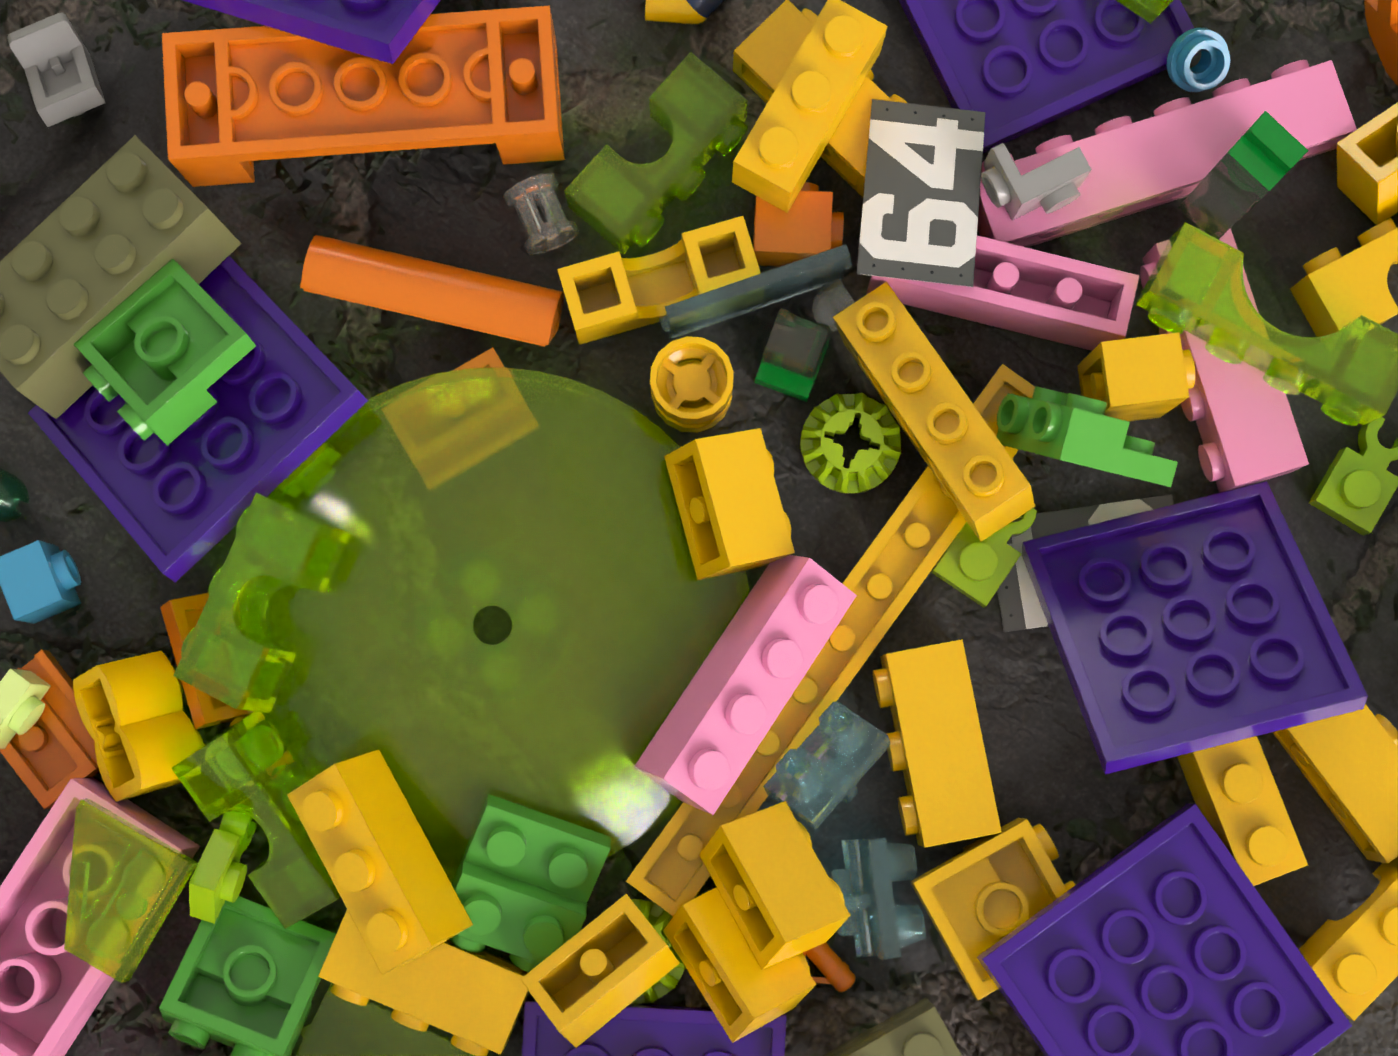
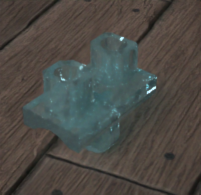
(827, 764)
(868, 895)

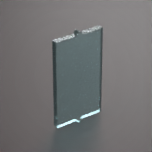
(755, 292)

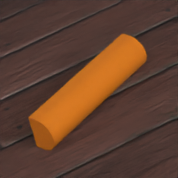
(432, 290)

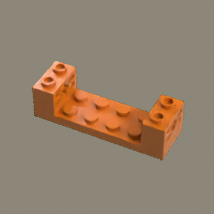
(285, 96)

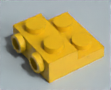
(990, 894)

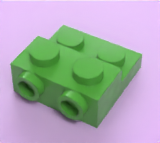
(163, 353)
(1079, 433)
(526, 881)
(246, 981)

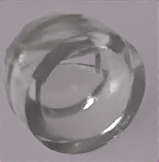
(831, 301)

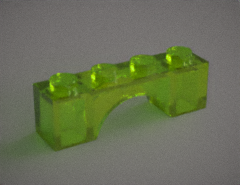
(1203, 292)

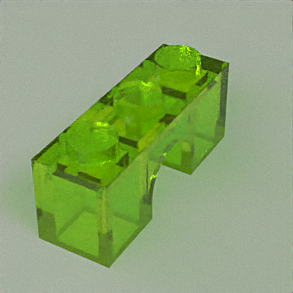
(627, 198)
(231, 646)
(252, 774)

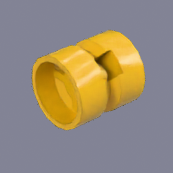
(691, 384)

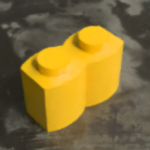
(136, 723)

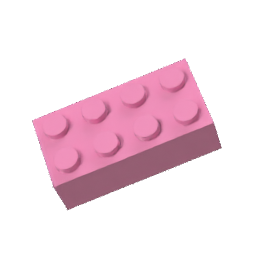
(42, 986)

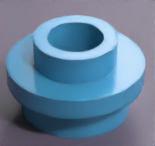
(1211, 67)

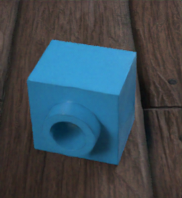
(39, 581)

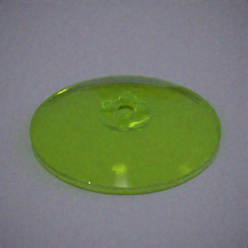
(517, 501)

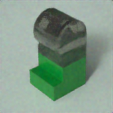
(1242, 176)
(793, 355)

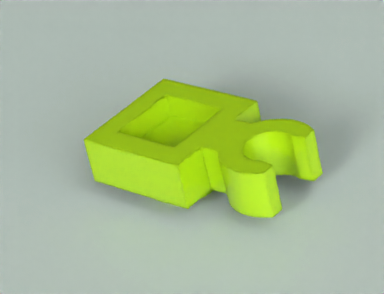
(1358, 483)
(982, 566)
(219, 870)

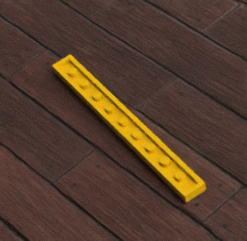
(883, 585)

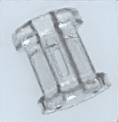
(541, 192)

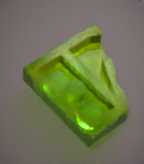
(118, 890)

